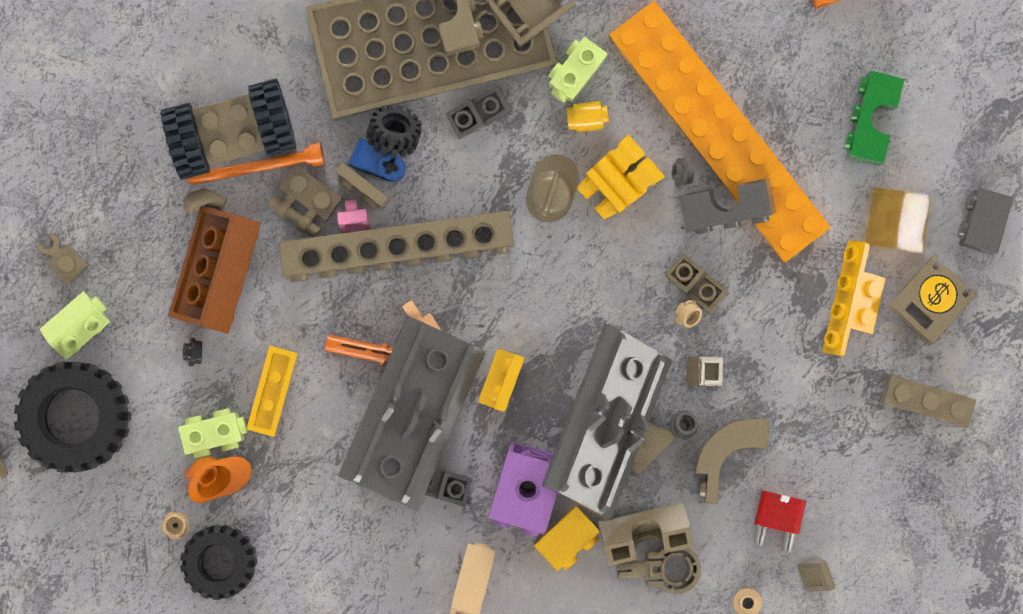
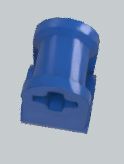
(373, 163)

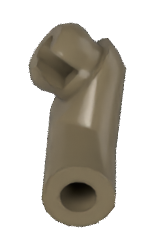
(202, 197)

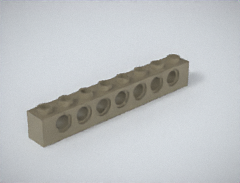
(294, 251)

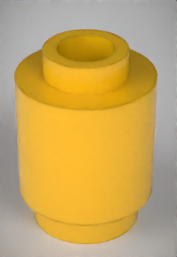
(587, 116)

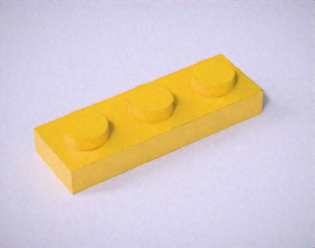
(272, 391)

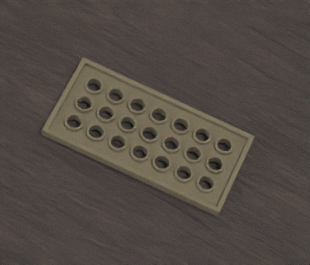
(427, 82)

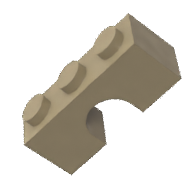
(461, 31)
(927, 401)
(663, 524)

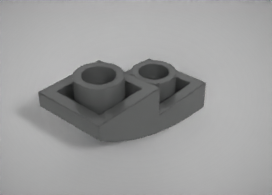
(479, 112)
(449, 487)

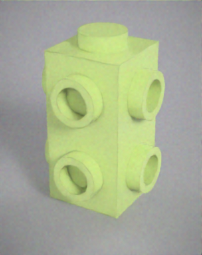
(577, 70)
(75, 324)
(202, 435)

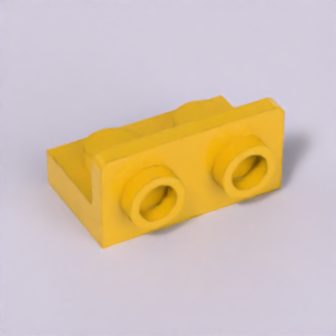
(501, 380)

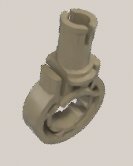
(644, 569)

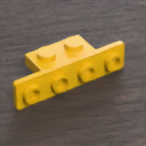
(855, 299)

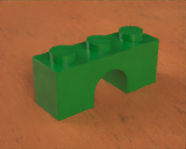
(865, 141)

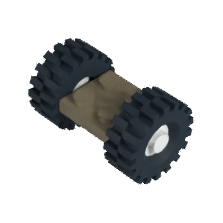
(228, 129)

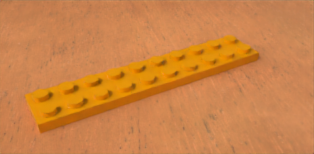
(716, 126)

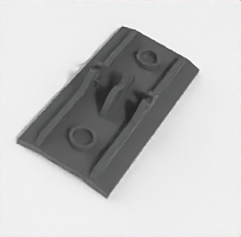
(412, 413)
(607, 421)

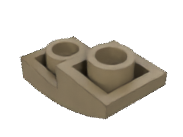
(697, 284)

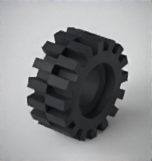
(392, 142)

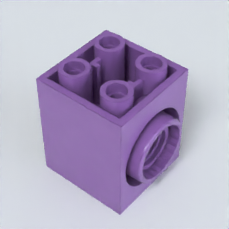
(520, 505)

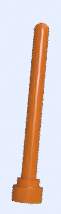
(311, 155)

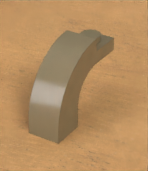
(724, 441)

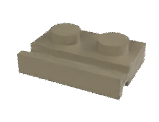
(351, 180)

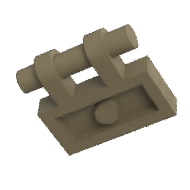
(311, 194)

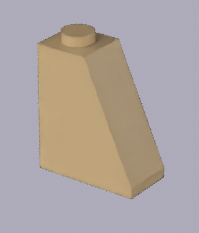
(473, 579)

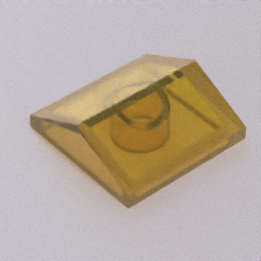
(897, 220)

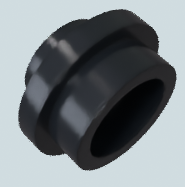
(192, 352)

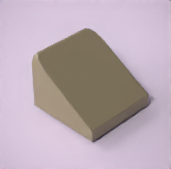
(704, 371)

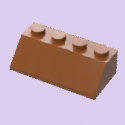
(214, 269)

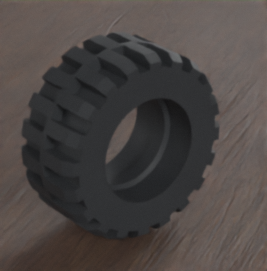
(33, 417)

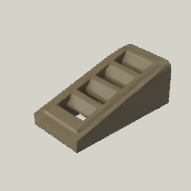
(816, 575)

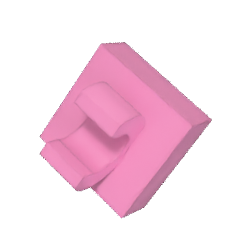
(353, 218)

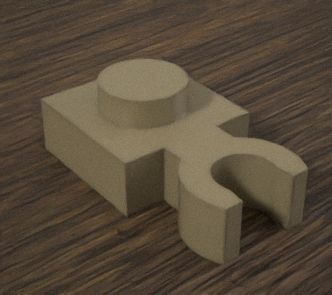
(65, 261)

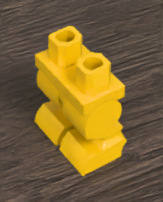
(616, 187)

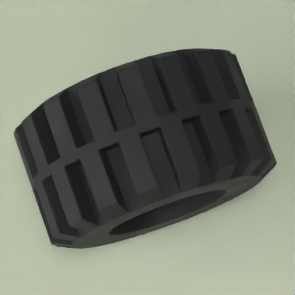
(193, 562)

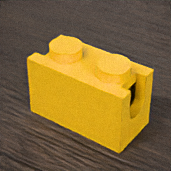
(567, 539)

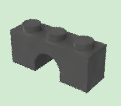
(703, 211)

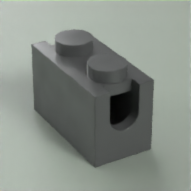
(985, 221)

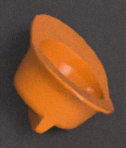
(216, 477)

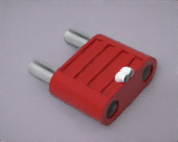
(779, 513)

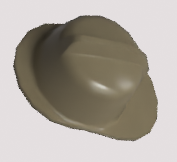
(552, 188)

